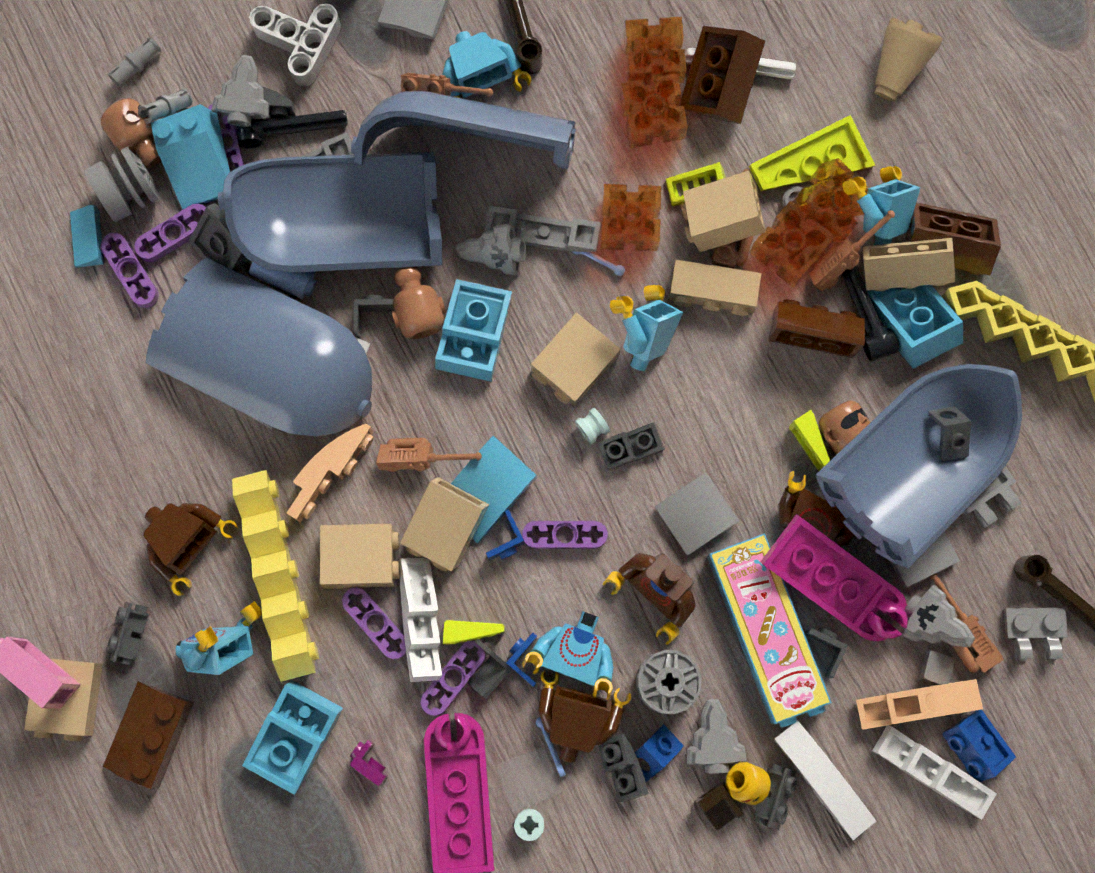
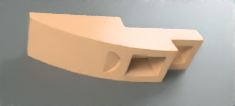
(335, 459)
(919, 704)

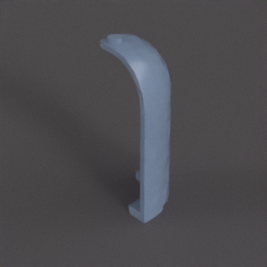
(466, 117)
(335, 212)
(262, 353)
(892, 474)

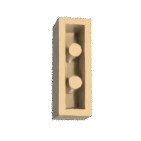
(909, 264)
(714, 287)

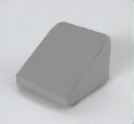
(936, 667)

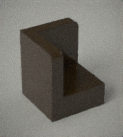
(718, 806)

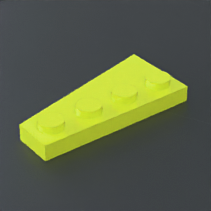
(802, 158)

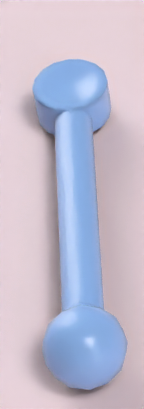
(619, 270)
(551, 747)

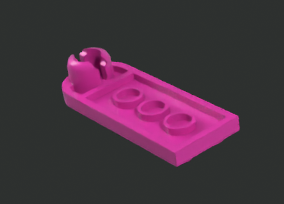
(836, 581)
(458, 796)

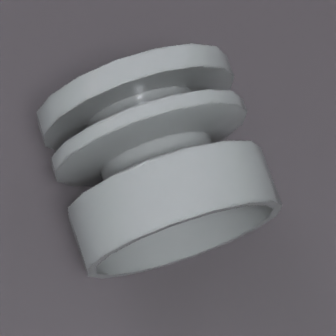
(121, 184)
(659, 697)

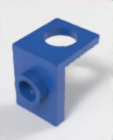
(509, 548)
(517, 651)
(659, 751)

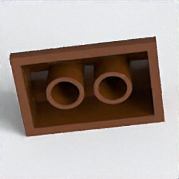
(722, 73)
(973, 236)
(817, 328)
(147, 735)

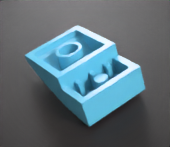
(473, 330)
(495, 480)
(292, 736)

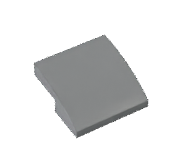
(416, 17)
(696, 514)
(934, 559)

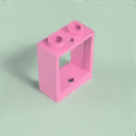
(35, 673)

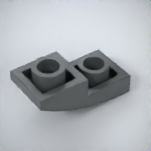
(278, 104)
(631, 446)
(623, 764)

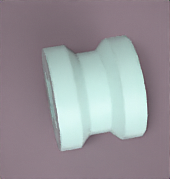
(592, 426)
(529, 819)

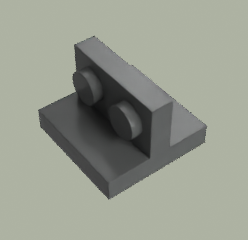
(214, 241)

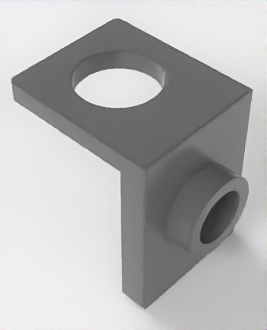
(371, 303)
(954, 433)
(830, 639)
(490, 673)

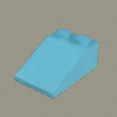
(192, 154)
(920, 321)

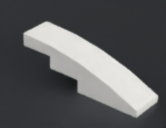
(419, 619)
(934, 772)
(825, 780)

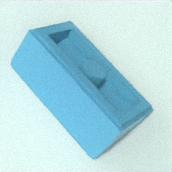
(86, 236)

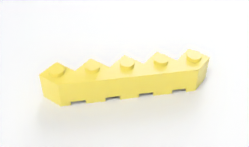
(1032, 334)
(275, 575)

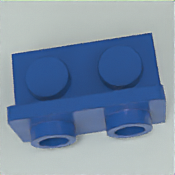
(979, 746)

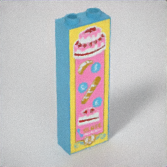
(769, 632)

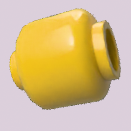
(748, 783)

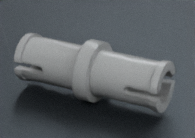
(134, 62)
(165, 106)

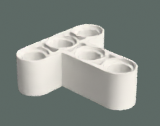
(300, 41)

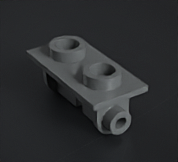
(127, 621)
(775, 808)

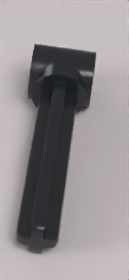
(256, 134)
(878, 340)

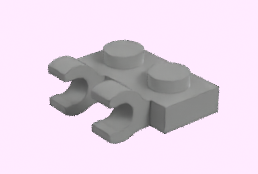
(998, 487)
(1035, 623)

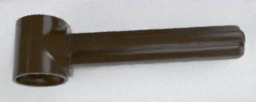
(526, 42)
(1054, 587)

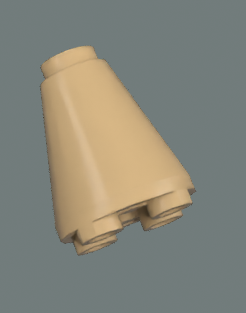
(903, 56)

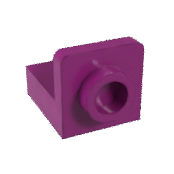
(370, 769)

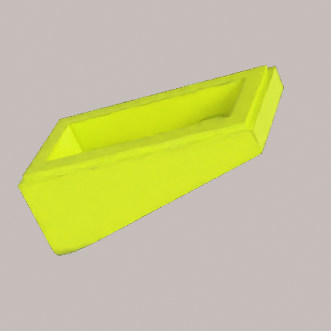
(705, 172)
(809, 437)
(464, 631)

